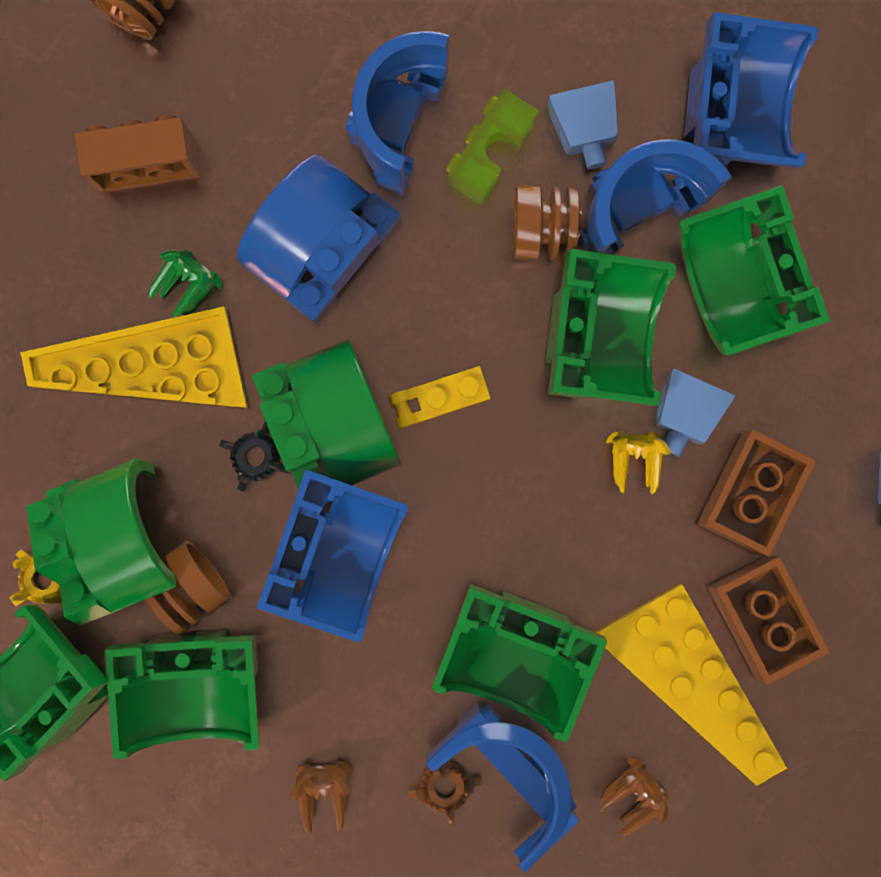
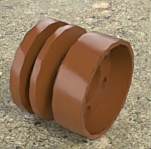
(134, 15)
(545, 222)
(195, 584)

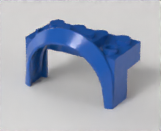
(538, 780)

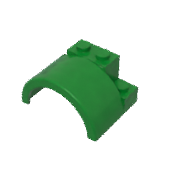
(745, 278)
(607, 329)
(326, 416)
(96, 544)
(519, 658)
(182, 690)
(43, 691)

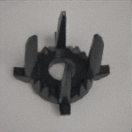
(237, 457)

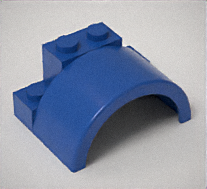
(747, 88)
(388, 108)
(638, 189)
(314, 227)
(333, 554)

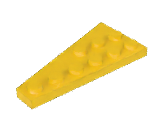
(167, 360)
(683, 666)

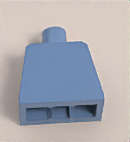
(586, 121)
(689, 410)

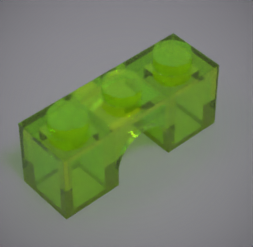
(506, 120)

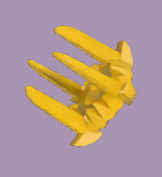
(648, 446)
(27, 587)

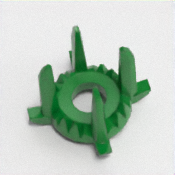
(183, 264)

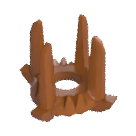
(464, 787)
(307, 789)
(653, 798)

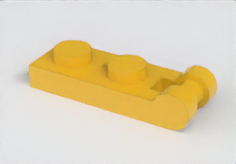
(440, 397)

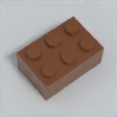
(137, 153)
(756, 492)
(768, 619)

